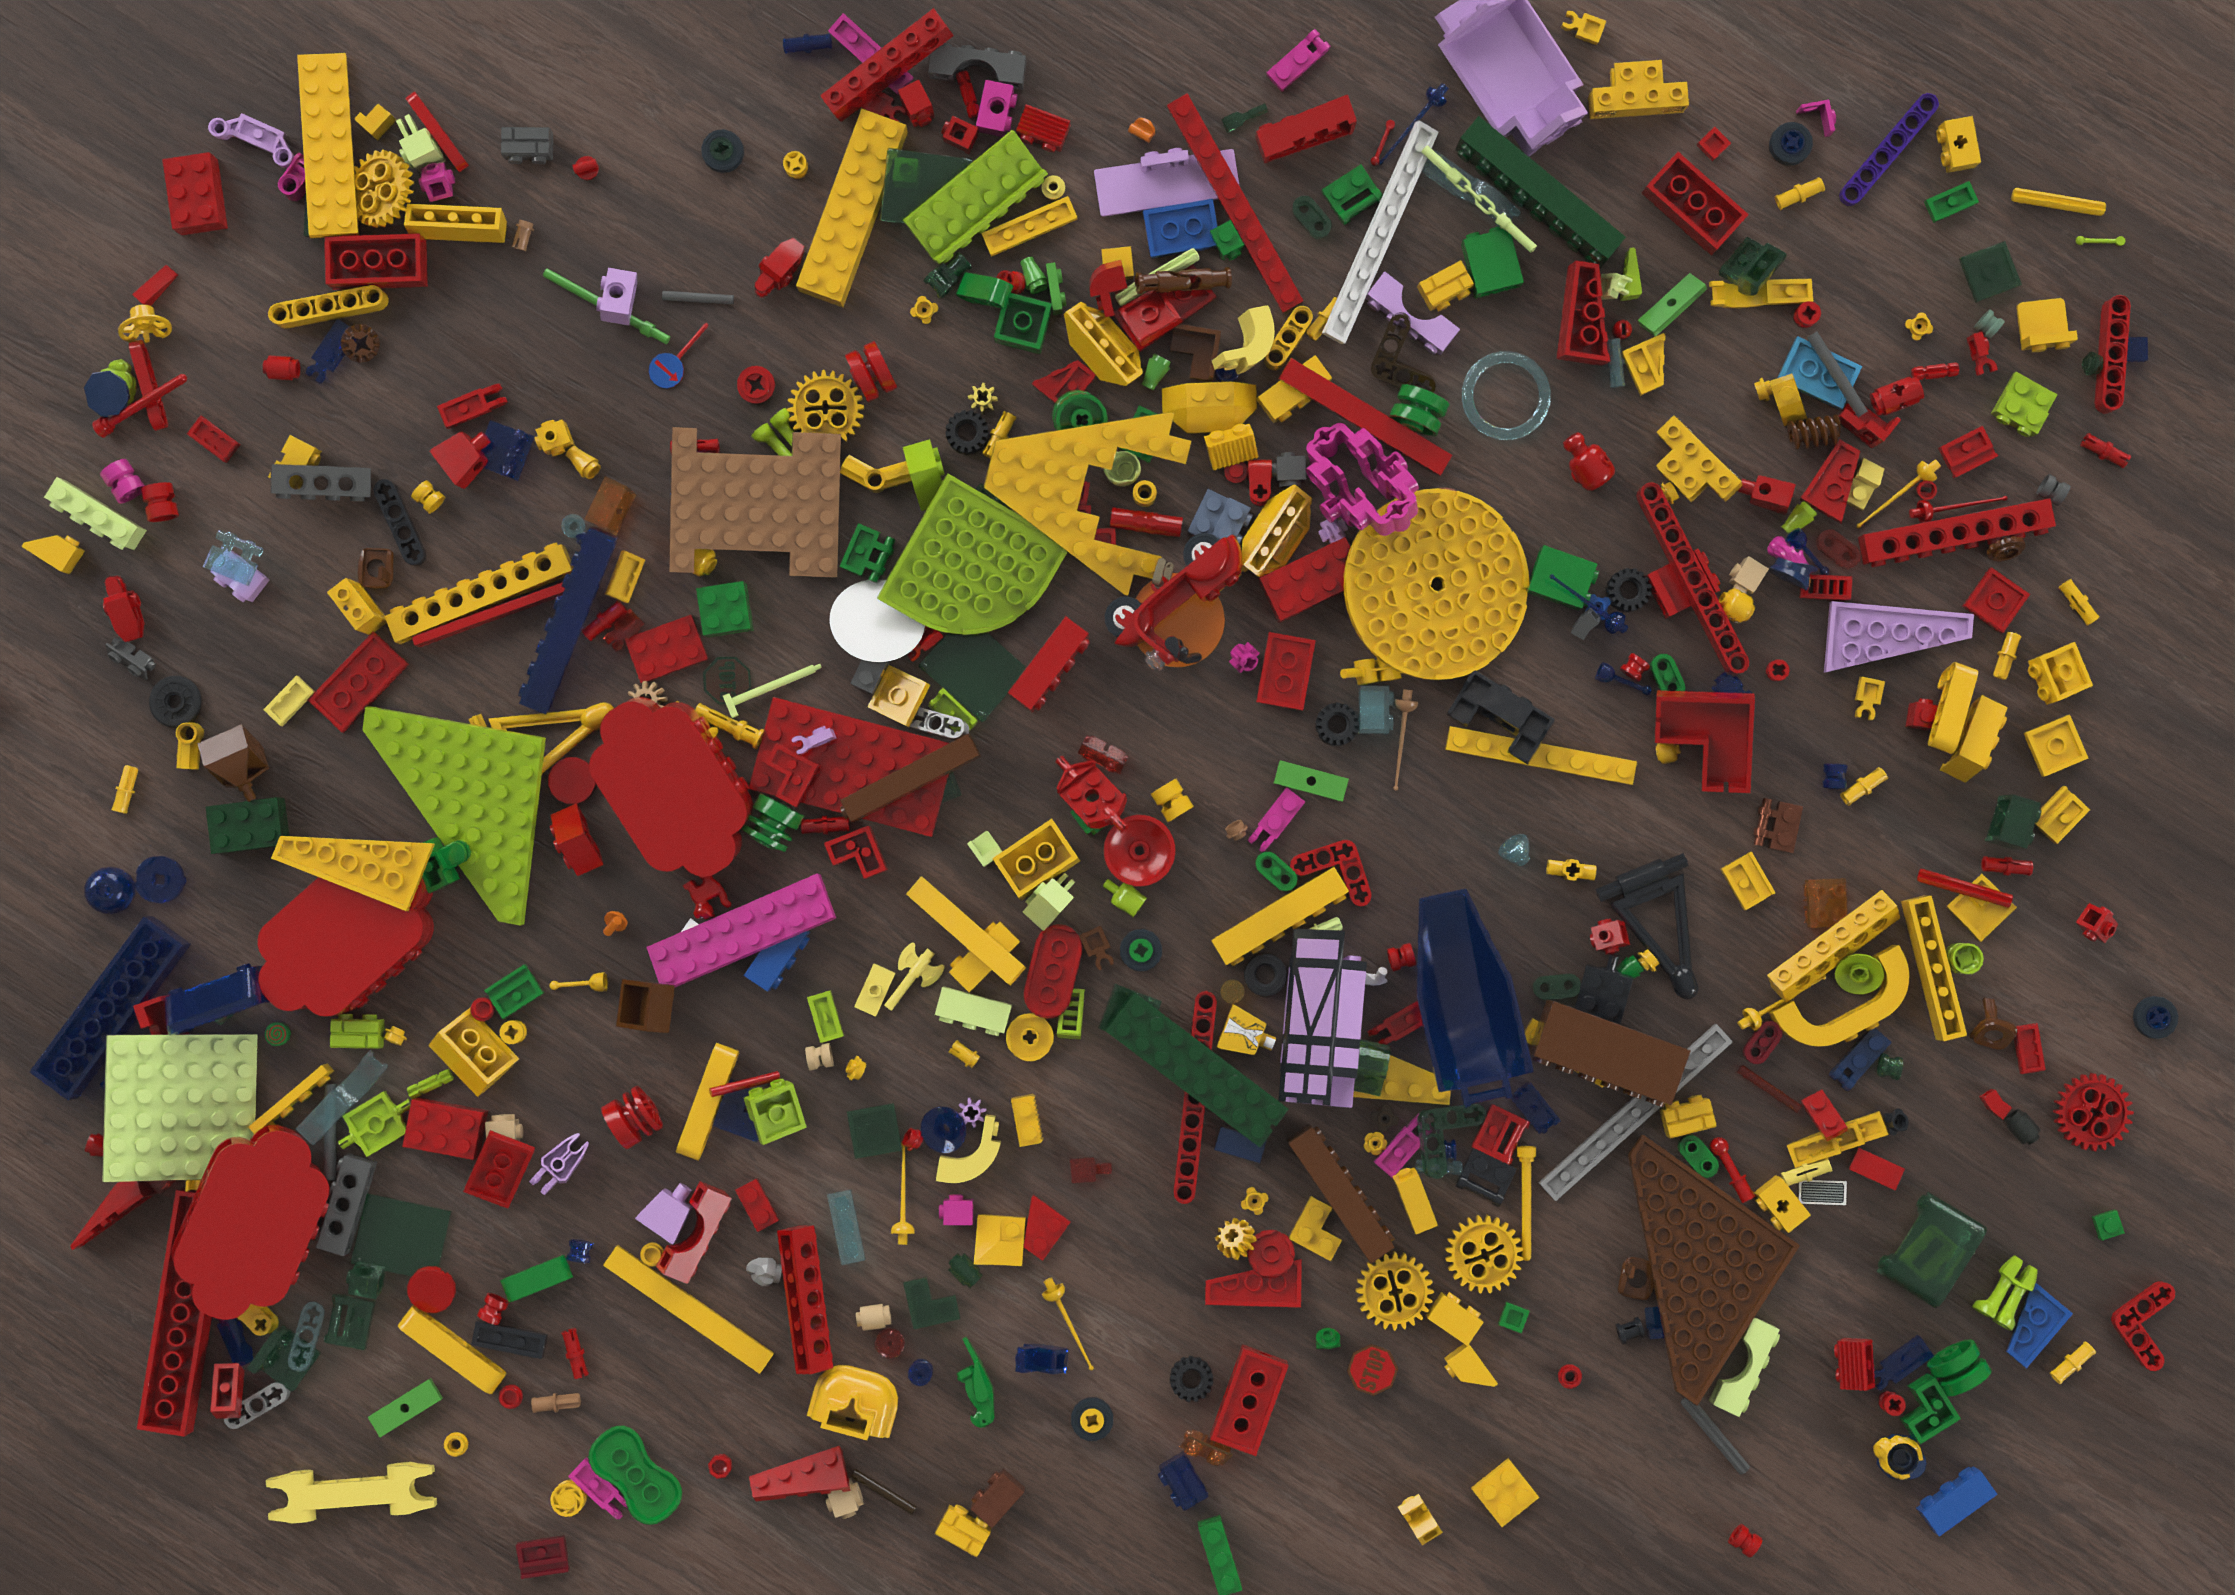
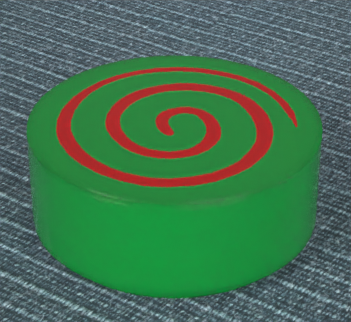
(277, 1034)

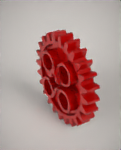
(2111, 1123)

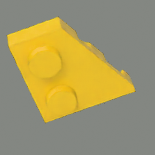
(1646, 364)

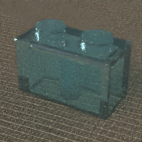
(1374, 710)

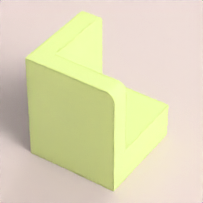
(985, 848)

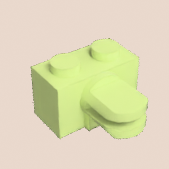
(420, 147)
(1048, 901)

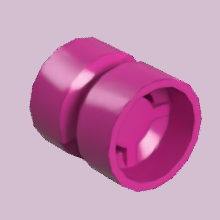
(121, 479)

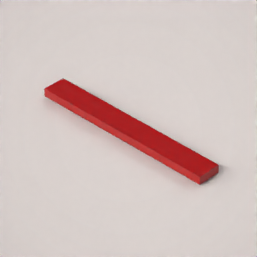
(1365, 416)
(488, 615)

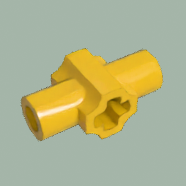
(1582, 870)

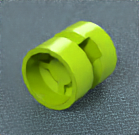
(1964, 958)

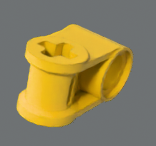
(254, 1317)

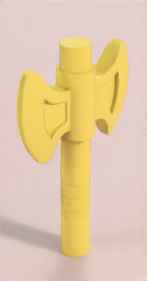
(918, 967)

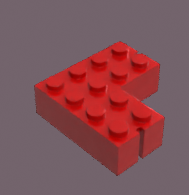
(1717, 722)

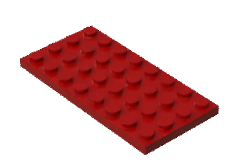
(850, 762)

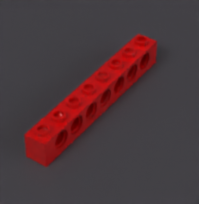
(2039, 512)

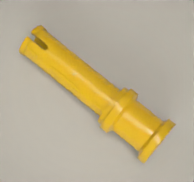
(738, 729)

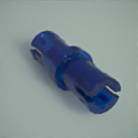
(807, 43)

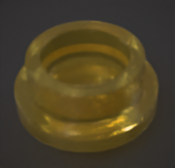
(1232, 991)

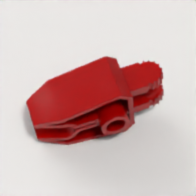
(779, 267)
(123, 609)

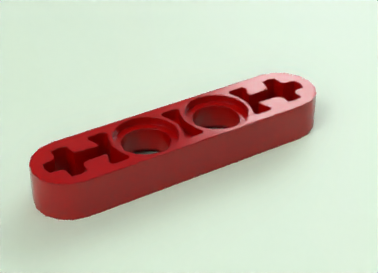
(437, 131)
(148, 383)

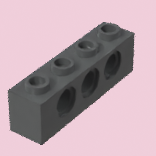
(282, 473)
(363, 1171)

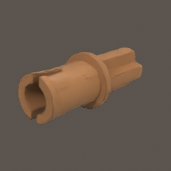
(556, 1402)

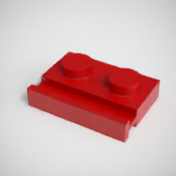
(1968, 452)

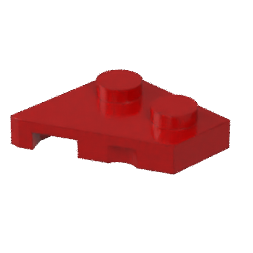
(1072, 377)
(1043, 1228)

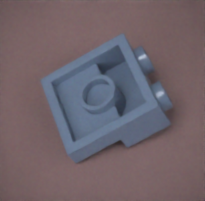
(1220, 516)

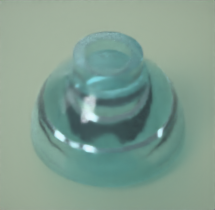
(1516, 849)

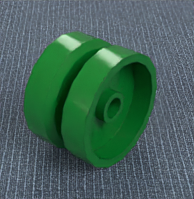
(1076, 403)
(1419, 410)
(1959, 1367)

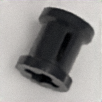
(1630, 1330)

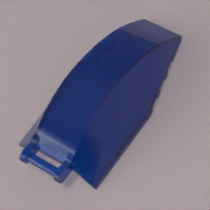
(1467, 1001)

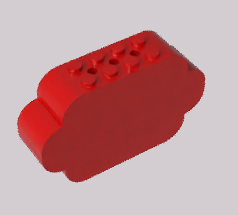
(671, 786)
(338, 947)
(250, 1222)

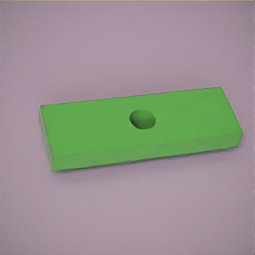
(1672, 304)
(1325, 784)
(394, 1414)

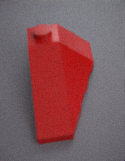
(118, 1203)

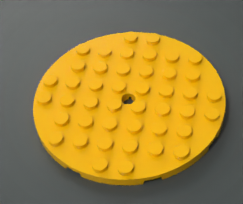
(1446, 629)

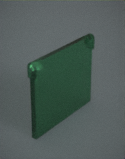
(913, 179)
(973, 670)
(400, 1235)

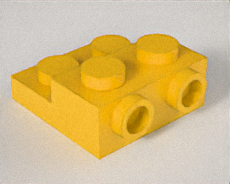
(2059, 673)

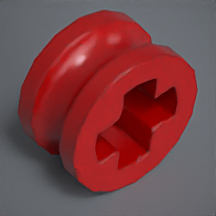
(1785, 671)

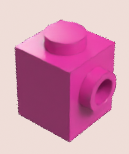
(956, 1210)

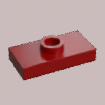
(213, 439)
(2029, 1049)

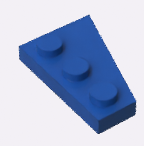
(2037, 1325)

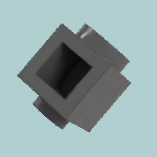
(1289, 470)

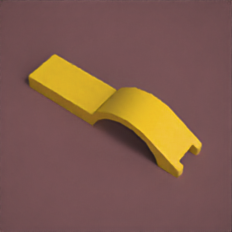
(1772, 293)

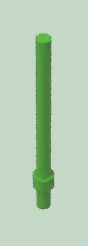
(646, 328)

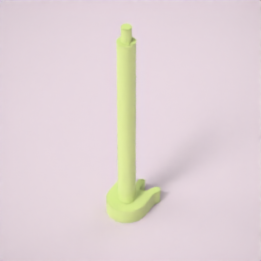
(731, 702)

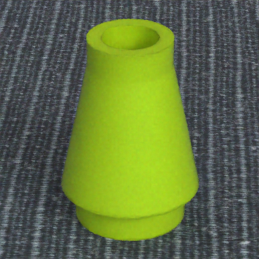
(1799, 517)

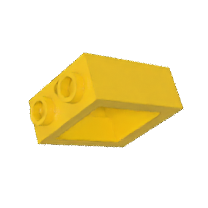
(362, 609)

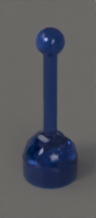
(1799, 540)
(1607, 673)

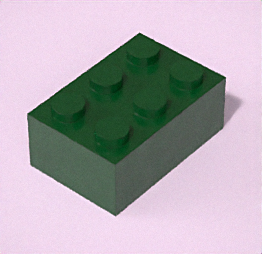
(246, 825)

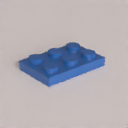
(1180, 228)

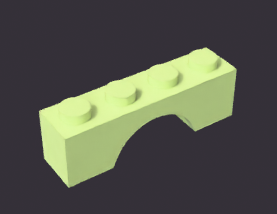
(1734, 1392)

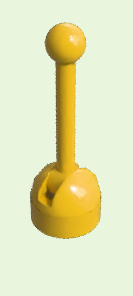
(597, 982)

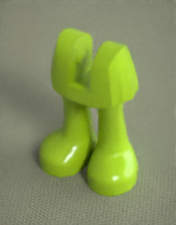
(765, 433)
(2025, 1282)

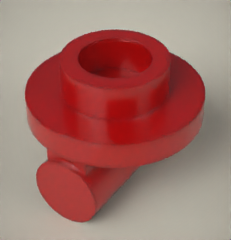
(586, 168)

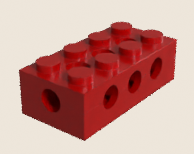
(1258, 1413)

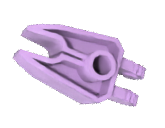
(560, 1163)

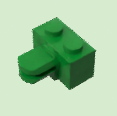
(441, 864)

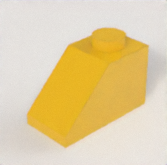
(1788, 399)
(57, 551)
(1468, 1367)

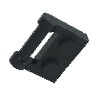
(1490, 1170)

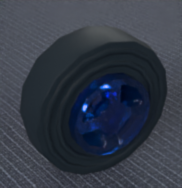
(1797, 137)
(2163, 1021)

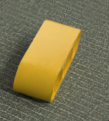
(1296, 329)

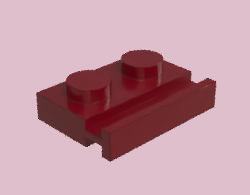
(542, 1557)

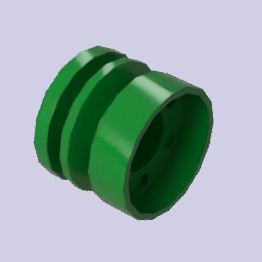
(772, 823)

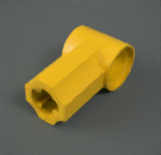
(188, 752)

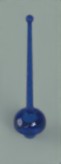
(1435, 98)
(1614, 621)

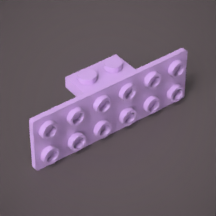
(1155, 182)

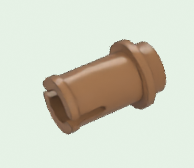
(522, 235)

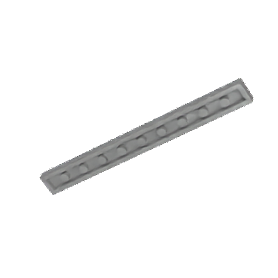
(1627, 1120)

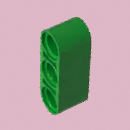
(984, 290)
(536, 1278)

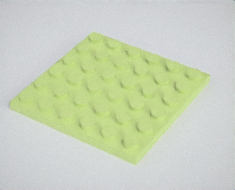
(175, 1102)

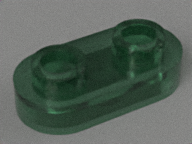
(1314, 216)
(1556, 986)

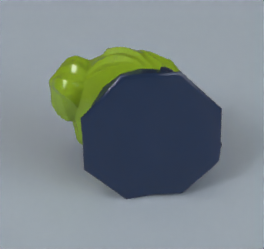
(111, 389)

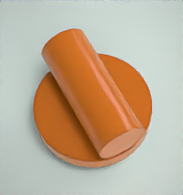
(1143, 129)
(615, 922)

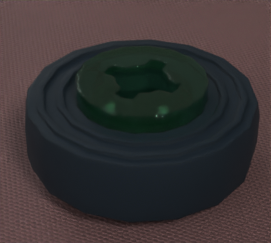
(727, 158)

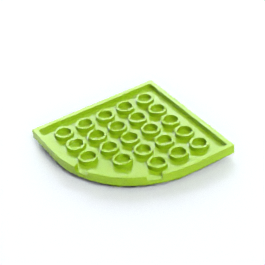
(970, 564)

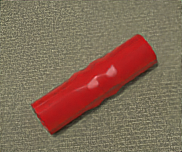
(1146, 522)

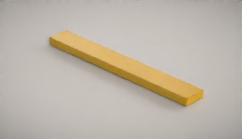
(688, 1309)

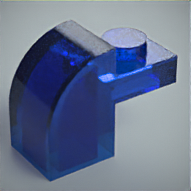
(1041, 1358)

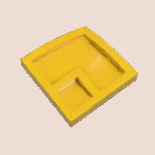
(1978, 915)
(999, 1240)

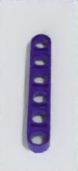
(1888, 149)

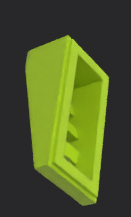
(1632, 271)
(1072, 1034)

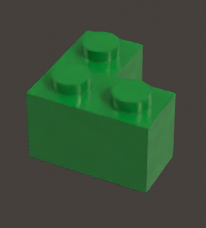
(1934, 1410)

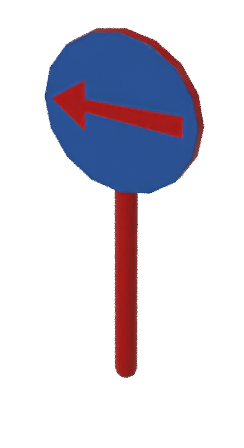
(667, 369)

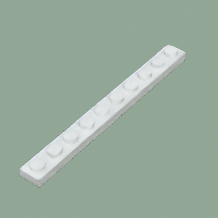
(1379, 233)

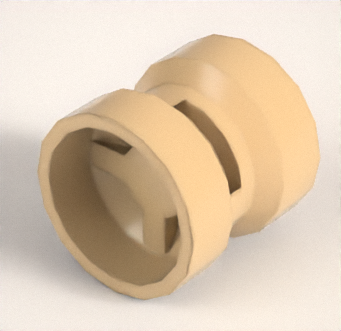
(819, 1056)

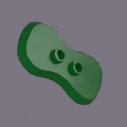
(623, 1461)

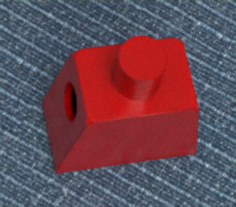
(462, 457)
(1778, 494)

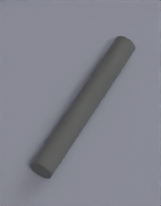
(697, 297)

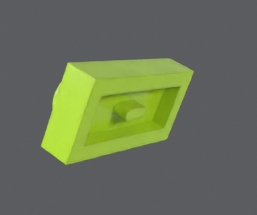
(825, 1016)

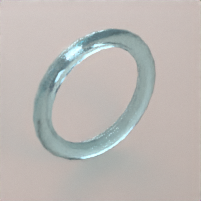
(1543, 387)

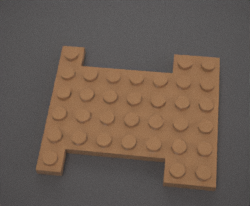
(757, 502)

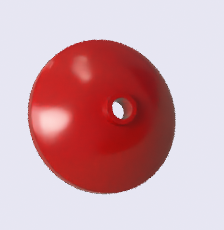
(1144, 868)

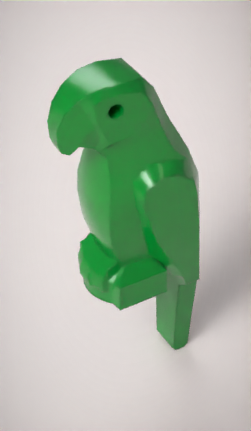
(978, 1388)

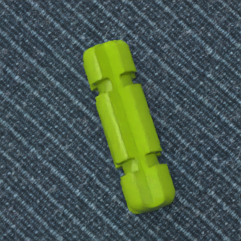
(430, 1084)

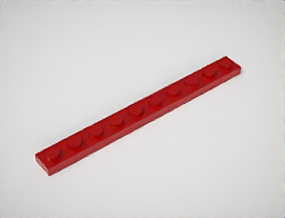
(1234, 203)

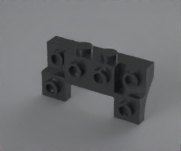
(1504, 709)

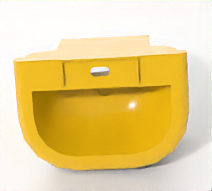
(857, 1395)

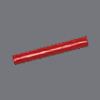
(744, 1084)

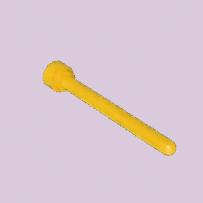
(1526, 1156)

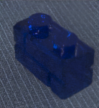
(1183, 1481)

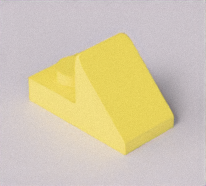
(1866, 479)

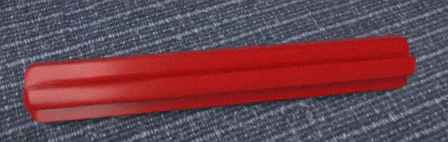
(1965, 888)

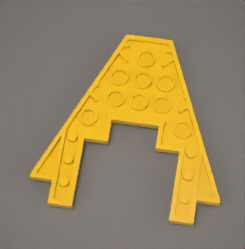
(1045, 477)

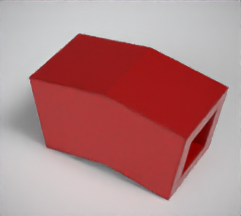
(1995, 1104)

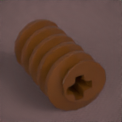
(1814, 431)

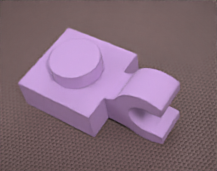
(819, 737)

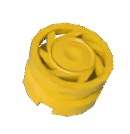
(568, 1498)

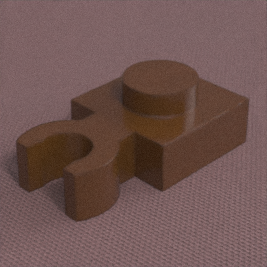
(1096, 944)

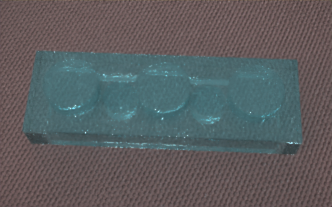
(846, 1227)

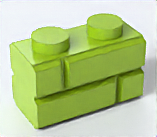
(357, 1033)

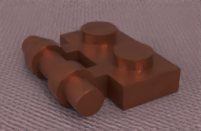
(1784, 828)

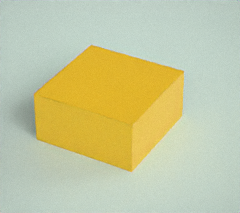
(1123, 254)

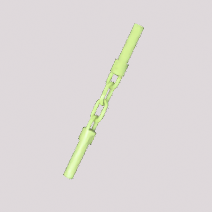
(1455, 177)

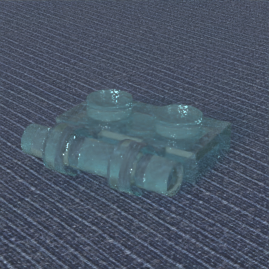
(230, 565)

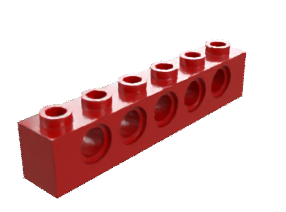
(886, 65)
(805, 1299)

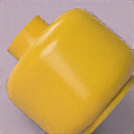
(1667, 752)

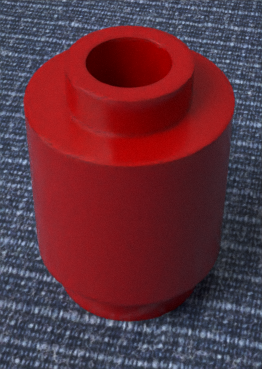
(281, 367)

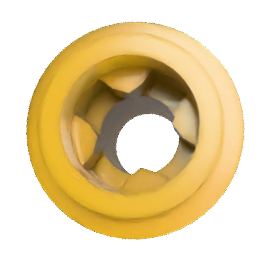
(583, 462)

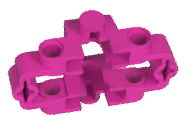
(1388, 478)

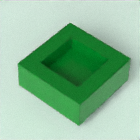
(2108, 1224)
(1513, 1317)

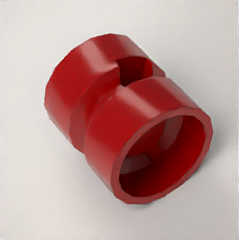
(160, 502)

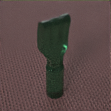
(1237, 119)

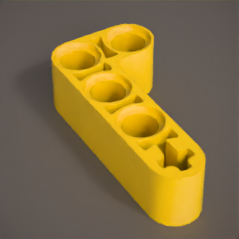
(1957, 690)

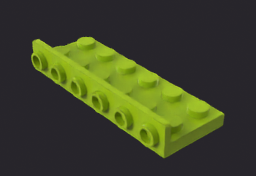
(975, 198)

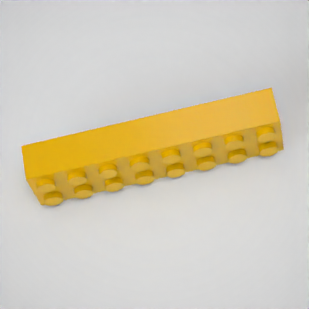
(850, 209)

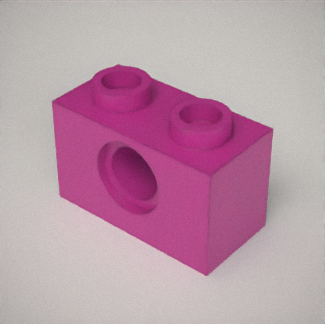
(996, 94)

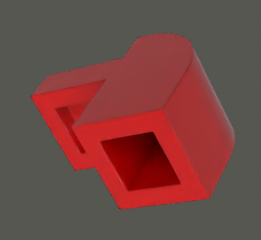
(1107, 279)

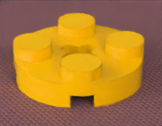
(1020, 1047)

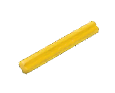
(2058, 202)

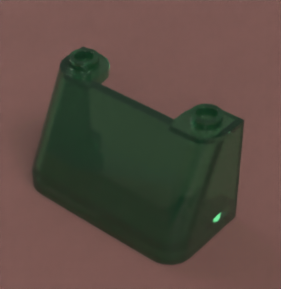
(1933, 1251)

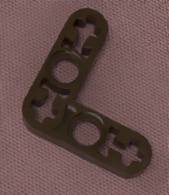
(1390, 358)

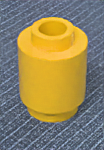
(1144, 486)

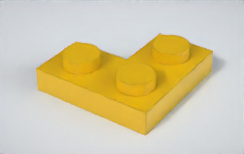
(1309, 1230)

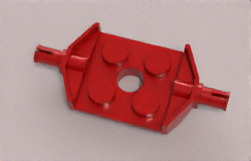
(1086, 779)

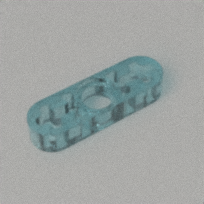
(312, 1345)

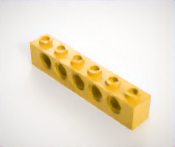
(1833, 946)

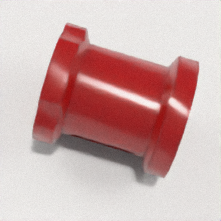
(1899, 1403)

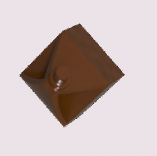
(234, 759)

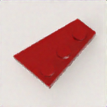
(1833, 482)

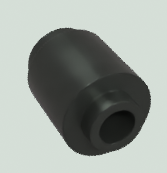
(2022, 1127)

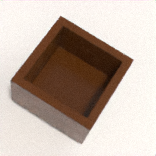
(645, 1006)

